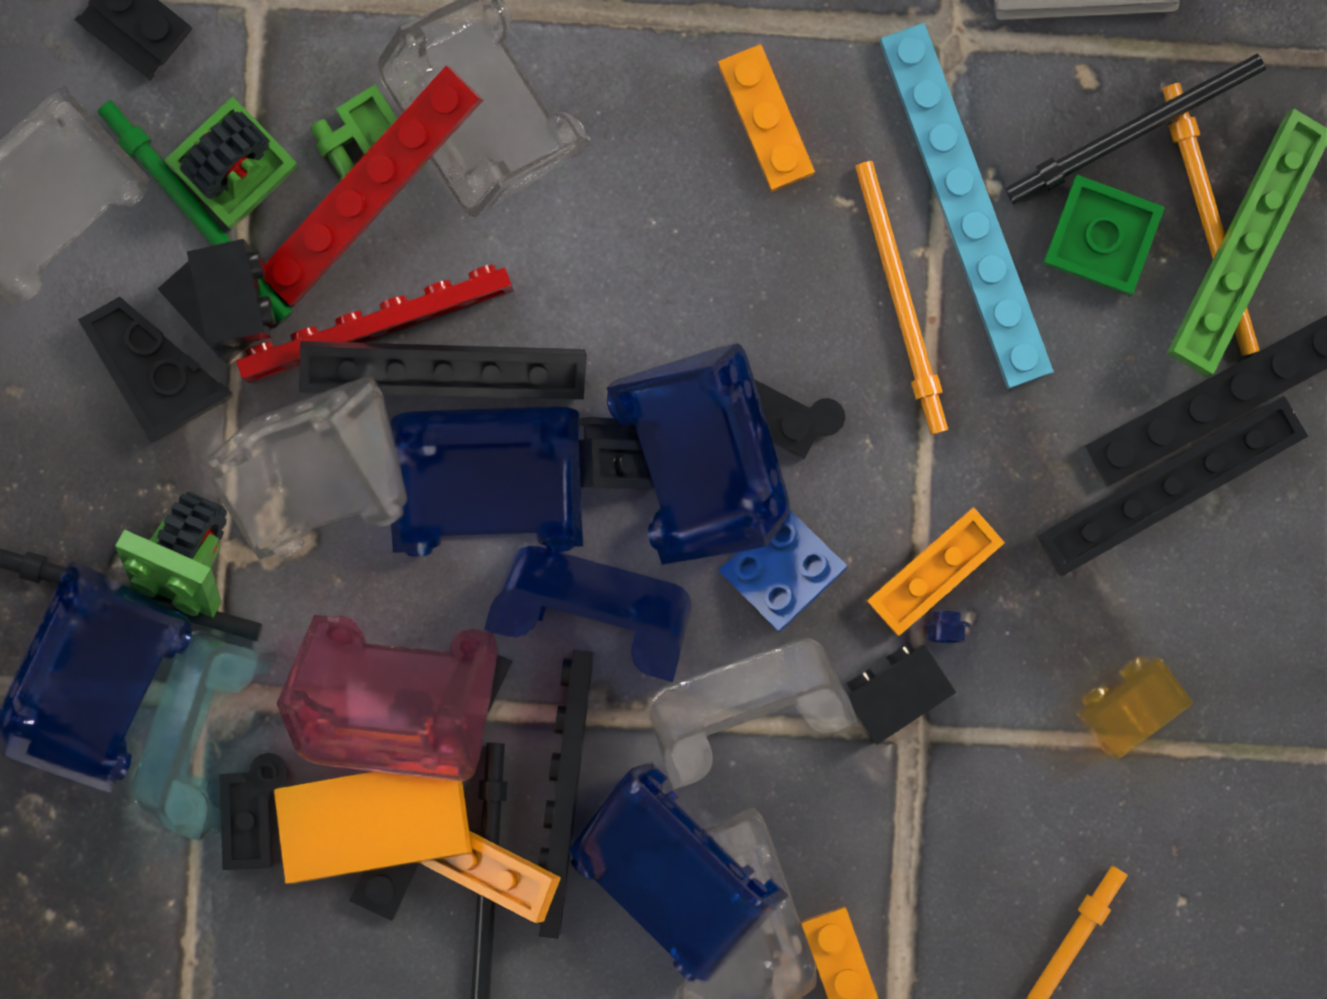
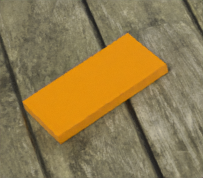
(369, 824)

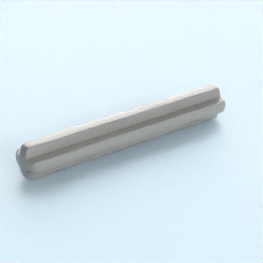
(1078, 8)

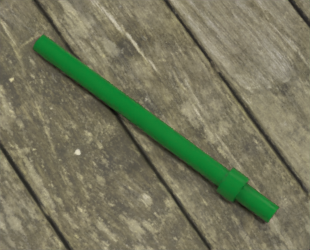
(137, 145)

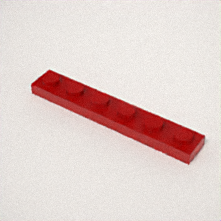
(370, 185)
(395, 315)

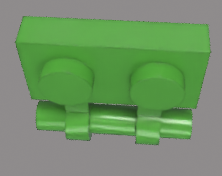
(365, 121)

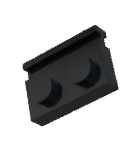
(136, 30)
(612, 456)

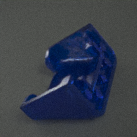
(705, 454)
(489, 476)
(599, 592)
(87, 677)
(672, 875)

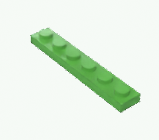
(1249, 243)

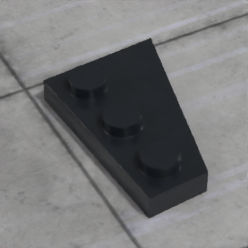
(149, 370)

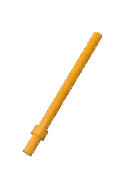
(1184, 132)
(926, 385)
(1093, 911)

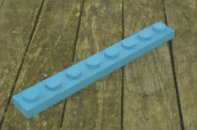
(966, 206)

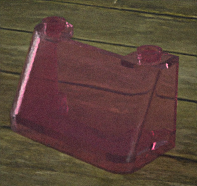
(389, 703)

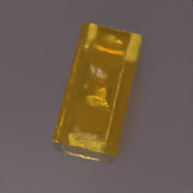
(1133, 706)

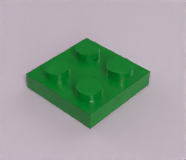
(1103, 235)

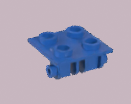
(785, 573)

